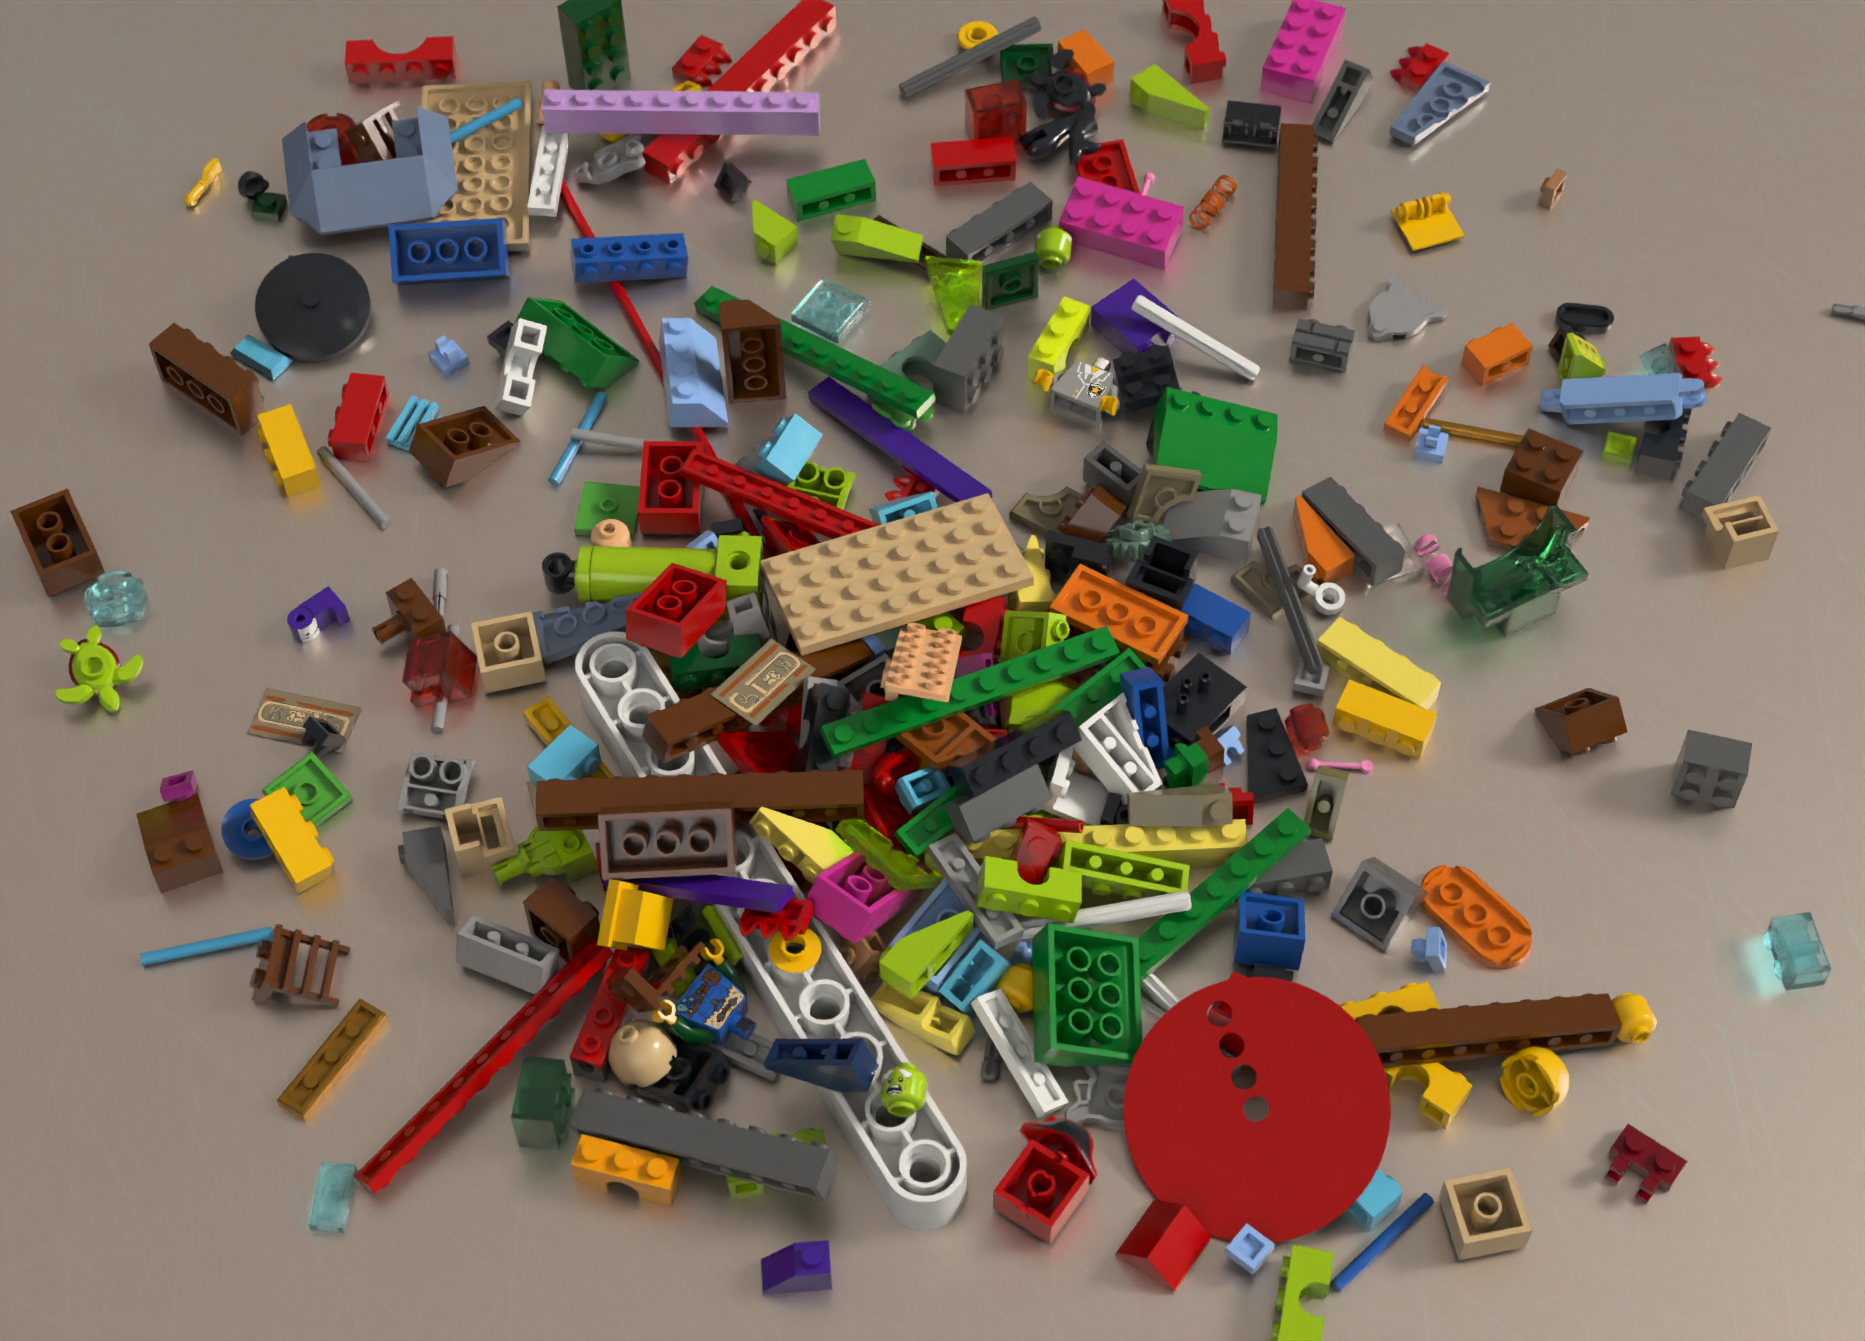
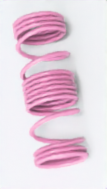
(1440, 565)

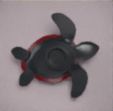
(1063, 89)

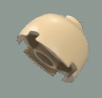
(641, 1053)

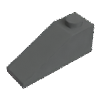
(1342, 101)
(428, 866)

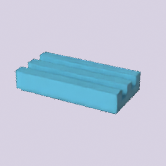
(409, 417)

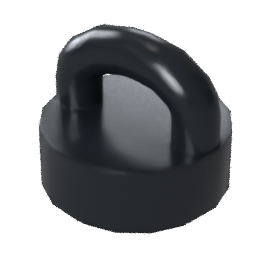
(252, 184)

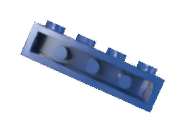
(629, 257)

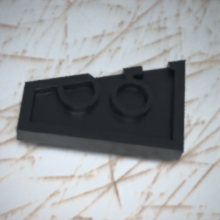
(1271, 760)

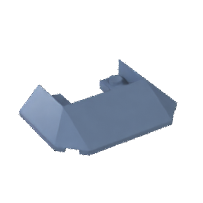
(375, 192)

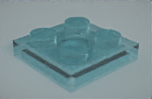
(830, 310)

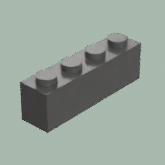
(1000, 225)
(1727, 465)
(1375, 550)

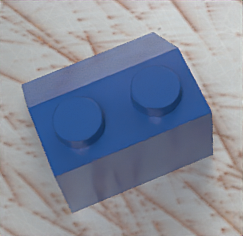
(1269, 930)

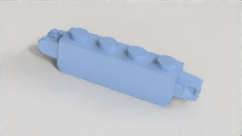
(1624, 398)

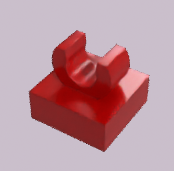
(1242, 805)

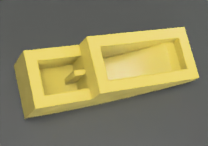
(925, 1018)

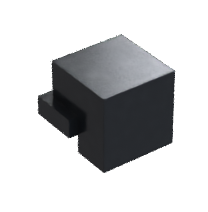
(1165, 572)

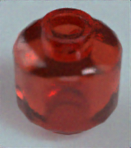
(1307, 727)

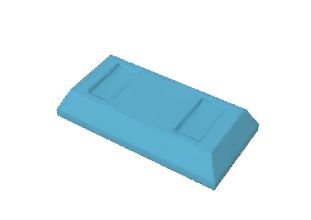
(260, 357)

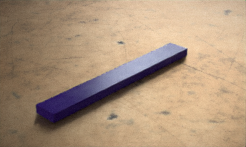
(896, 442)

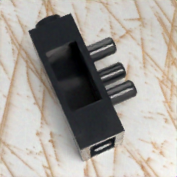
(1200, 698)

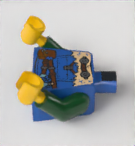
(711, 1005)

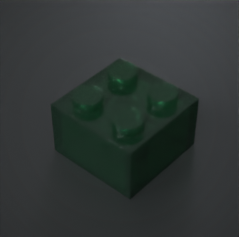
(542, 1103)

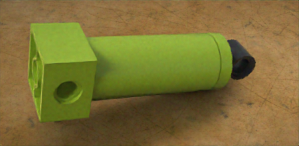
(622, 571)

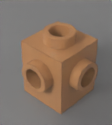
(863, 956)

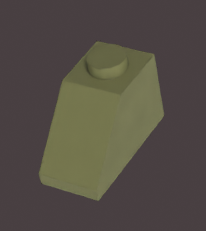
(1325, 801)

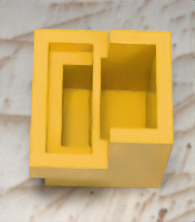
(634, 917)

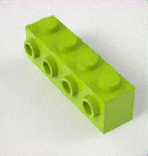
(1122, 872)

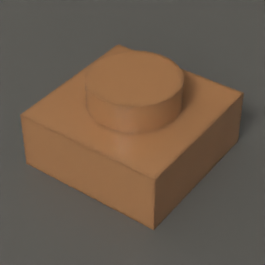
(1552, 188)

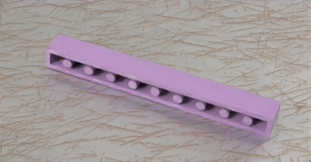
(681, 112)

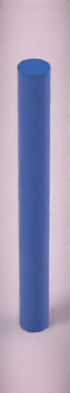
(1381, 1242)

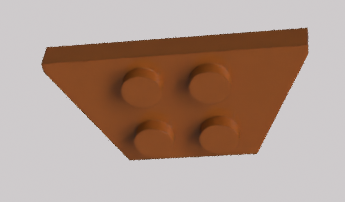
(1513, 519)
(946, 740)

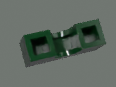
(700, 672)

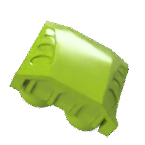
(824, 484)
(1035, 702)

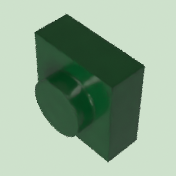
(269, 206)

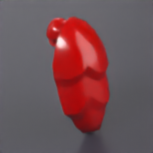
(893, 767)

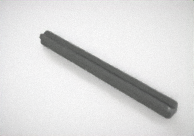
(970, 57)
(1290, 600)

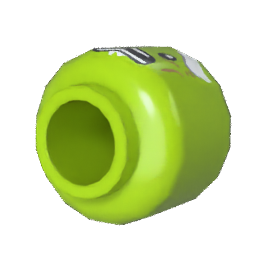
(1053, 247)
(903, 1090)

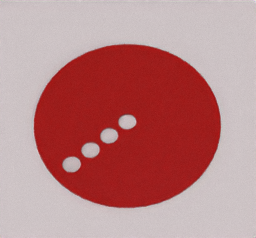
(1321, 1125)

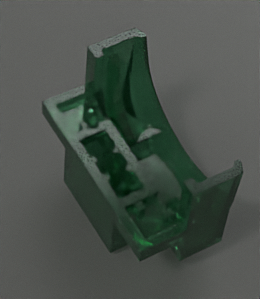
(1521, 583)

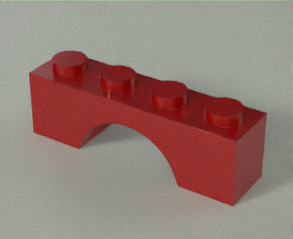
(1202, 57)
(431, 60)

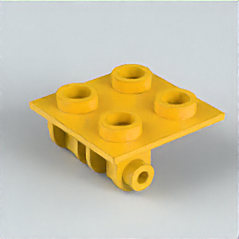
(1427, 221)

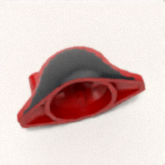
(1064, 1136)

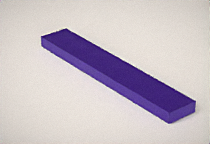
(718, 890)

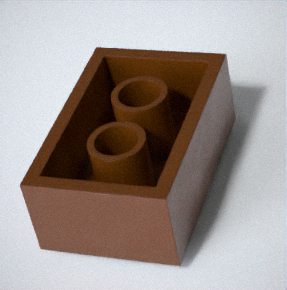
(58, 542)

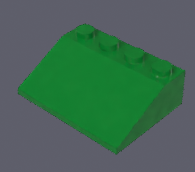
(1220, 439)
(1085, 997)

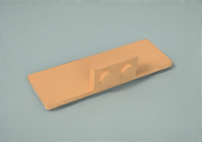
(922, 663)

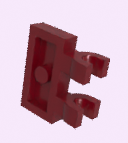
(1647, 1158)

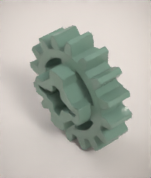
(1133, 539)

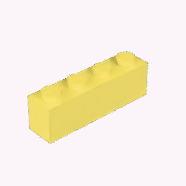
(1375, 665)

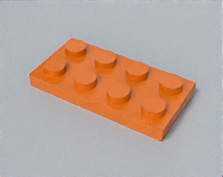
(1131, 616)

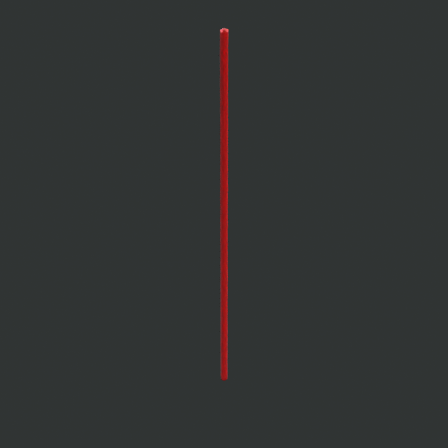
(654, 355)

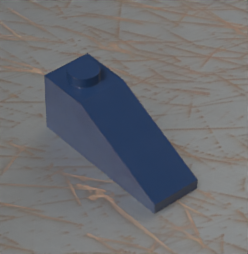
(828, 1063)

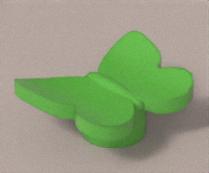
(900, 418)

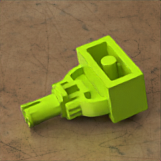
(550, 855)

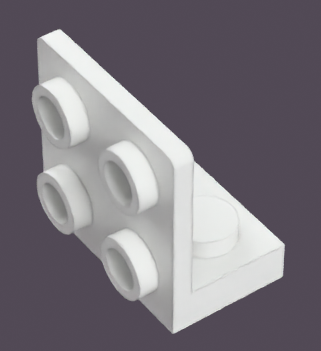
(1073, 793)

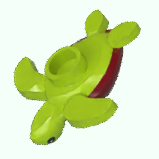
(96, 671)

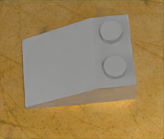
(1216, 523)

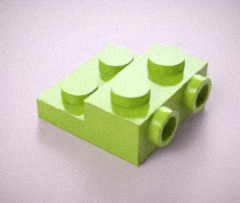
(1030, 632)

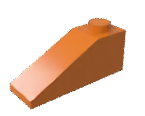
(1321, 545)

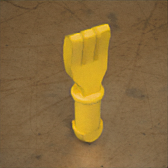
(209, 173)

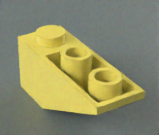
(1040, 595)
(803, 843)

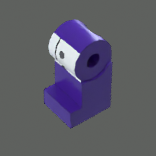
(316, 615)

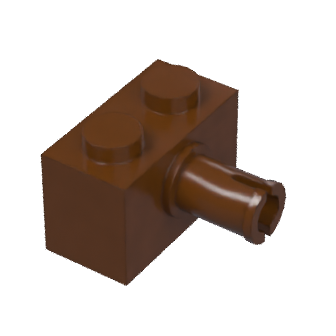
(411, 614)

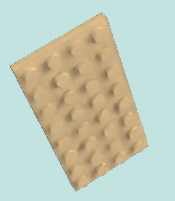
(491, 162)
(895, 573)

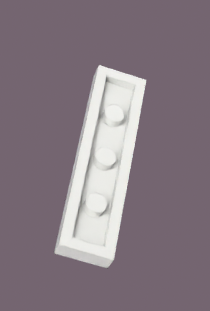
(548, 173)
(1018, 1053)

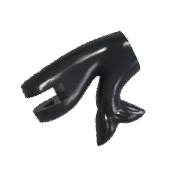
(1051, 135)

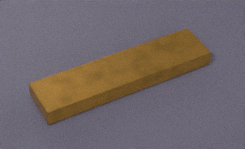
(332, 1059)

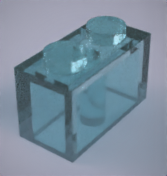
(1797, 951)

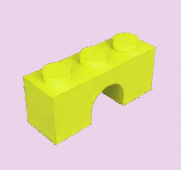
(1063, 330)

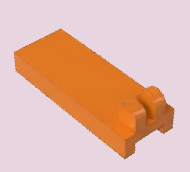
(1415, 403)

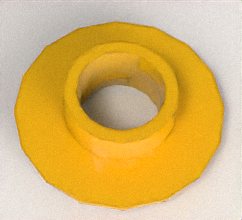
(973, 30)
(795, 962)

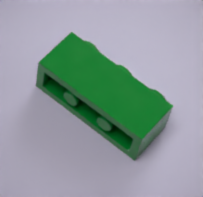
(831, 190)

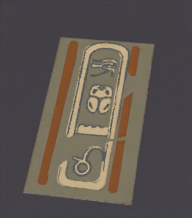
(763, 682)
(284, 713)

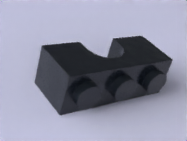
(1660, 452)
(823, 706)

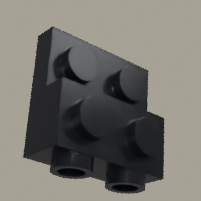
(1145, 376)
(1066, 552)
(691, 1078)

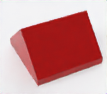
(785, 536)
(1165, 1243)

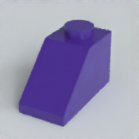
(797, 1268)

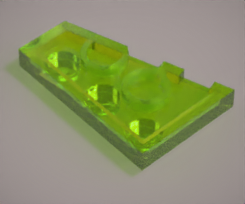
(955, 287)
(877, 850)

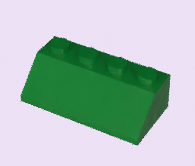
(578, 344)

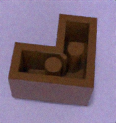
(1095, 514)

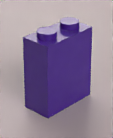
(1125, 327)

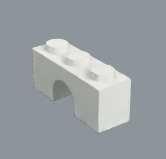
(516, 380)

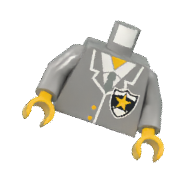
(1082, 390)

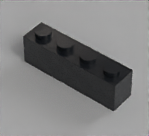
(1014, 752)

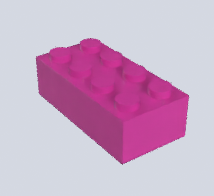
(1303, 49)
(1122, 222)
(858, 897)

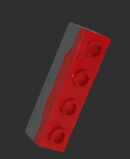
(605, 1018)

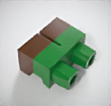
(1195, 764)

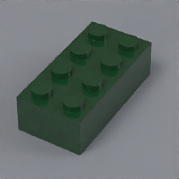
(594, 43)

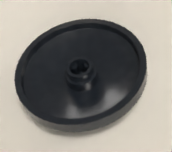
(313, 307)

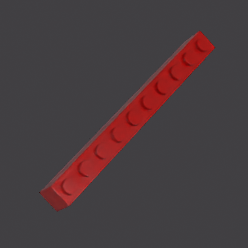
(754, 72)

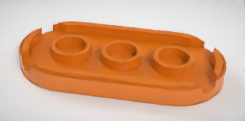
(1476, 917)

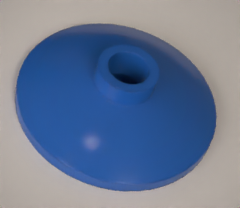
(235, 832)

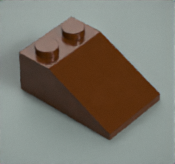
(461, 444)
(179, 843)

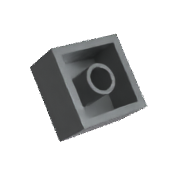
(1711, 769)

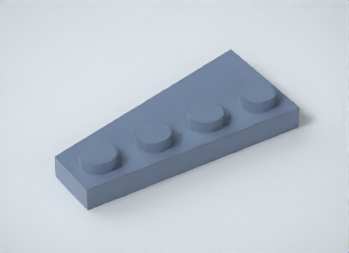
(1437, 101)
(568, 629)

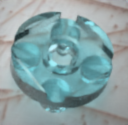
(118, 613)

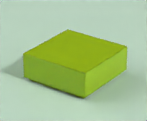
(1619, 448)

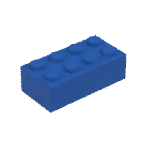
(448, 251)

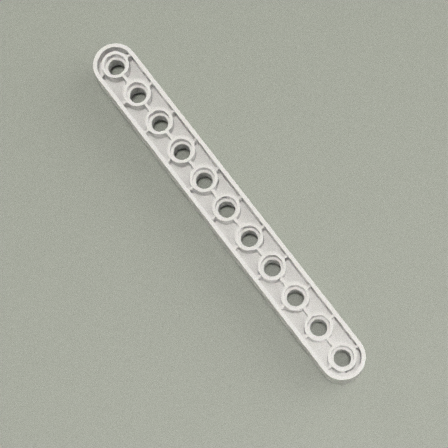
(618, 691)

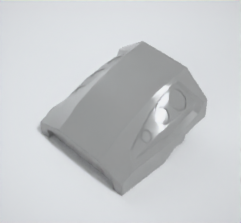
(434, 784)

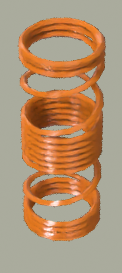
(1215, 198)

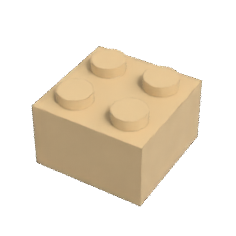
(508, 652)
(1485, 1213)

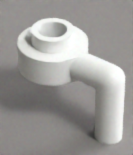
(1324, 591)

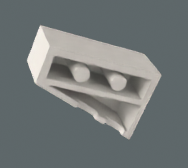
(1116, 751)

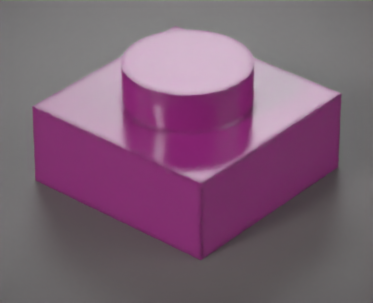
(178, 786)

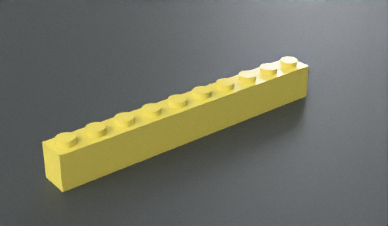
(1185, 845)

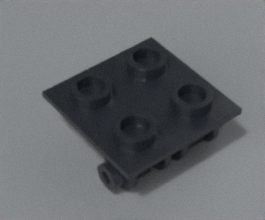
(1251, 123)

